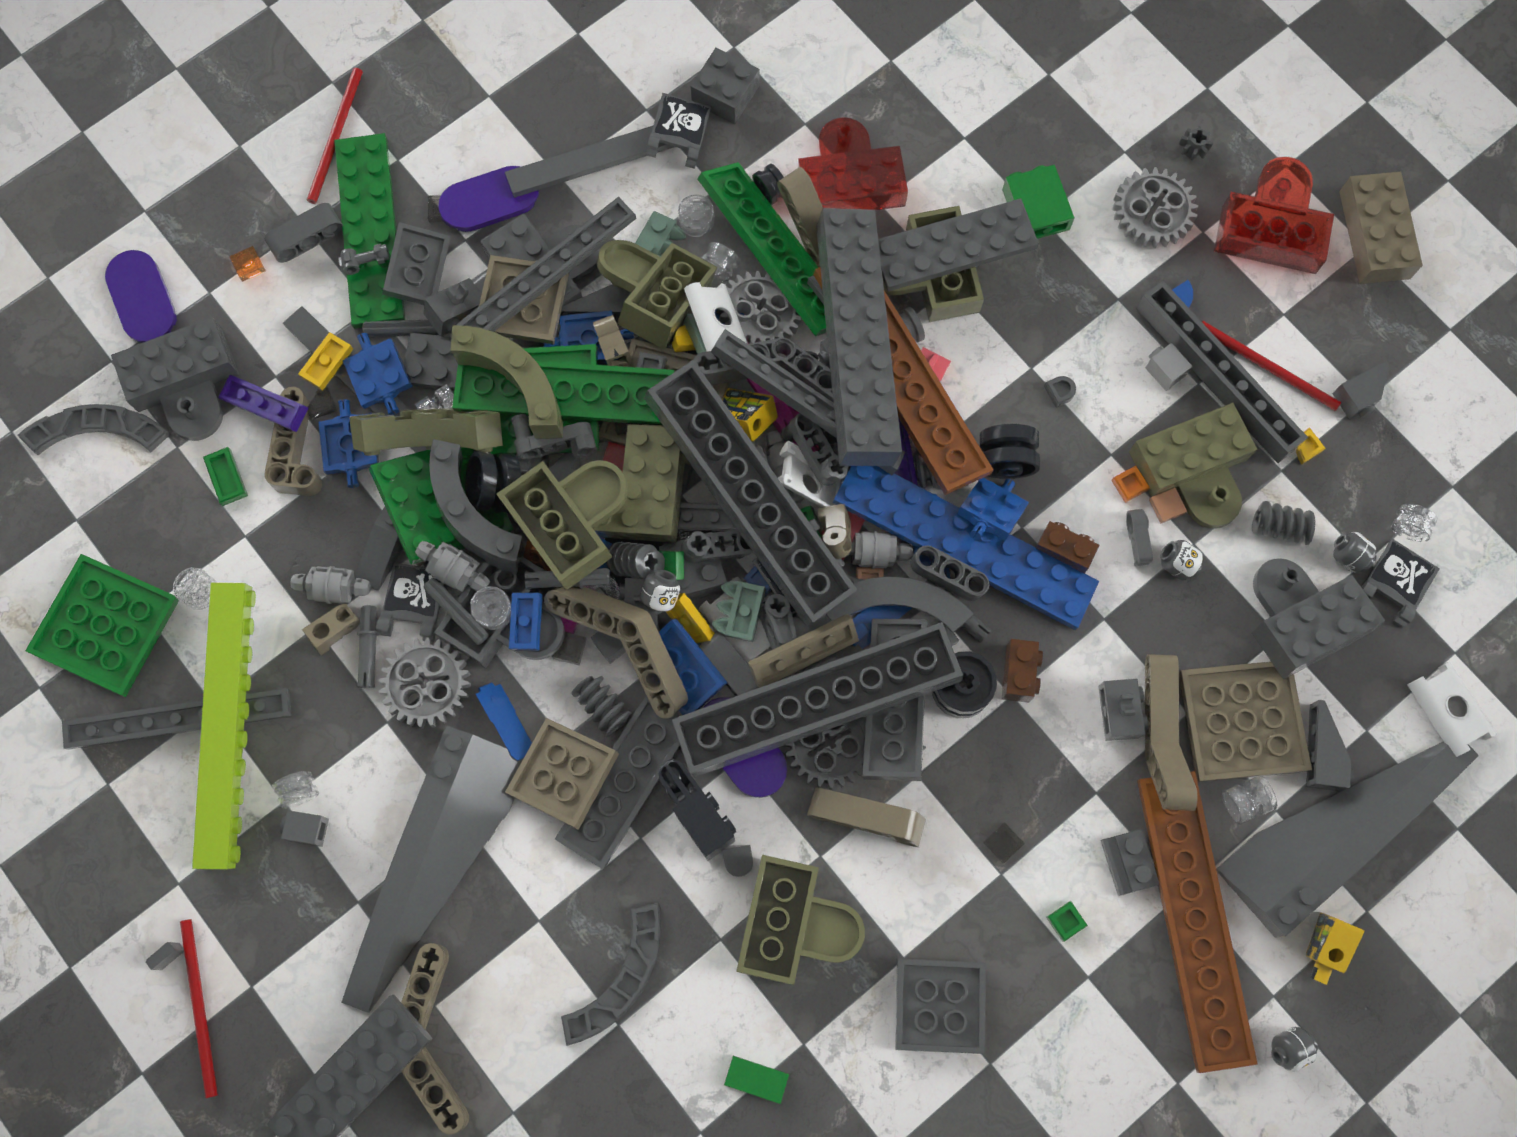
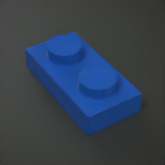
(525, 621)

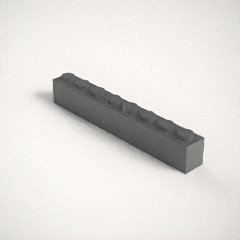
(1221, 371)

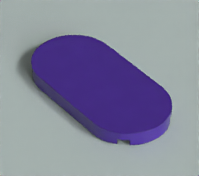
(483, 201)
(140, 296)
(759, 774)

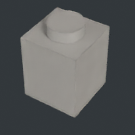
(1168, 366)

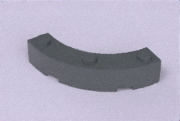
(463, 521)

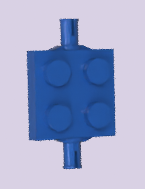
(579, 330)
(377, 373)
(338, 447)
(992, 508)

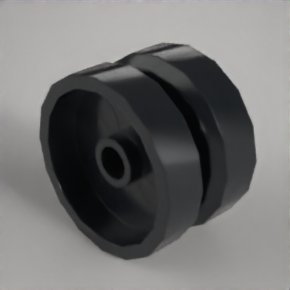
(1011, 450)
(487, 477)
(981, 685)

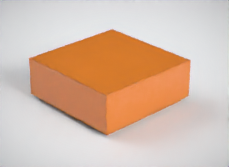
(1130, 484)

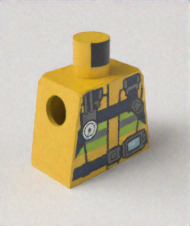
(751, 410)
(1334, 937)

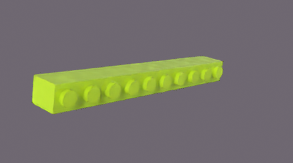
(223, 726)

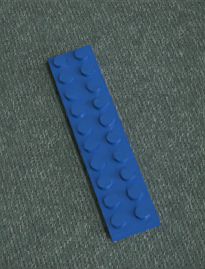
(932, 521)

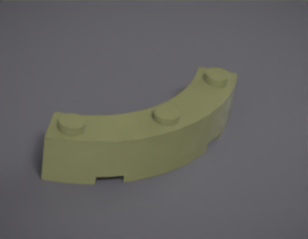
(493, 351)
(420, 426)

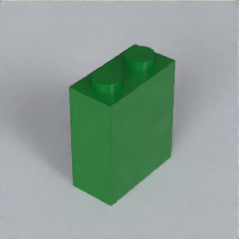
(1042, 198)

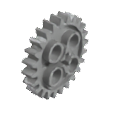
(1176, 219)
(760, 309)
(428, 707)

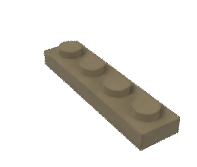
(803, 651)

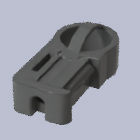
(1137, 527)

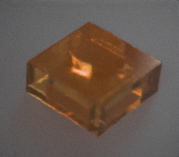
(247, 263)

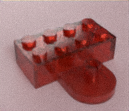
(852, 173)
(1277, 222)

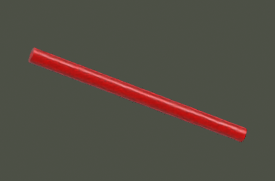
(334, 135)
(1274, 368)
(198, 1008)

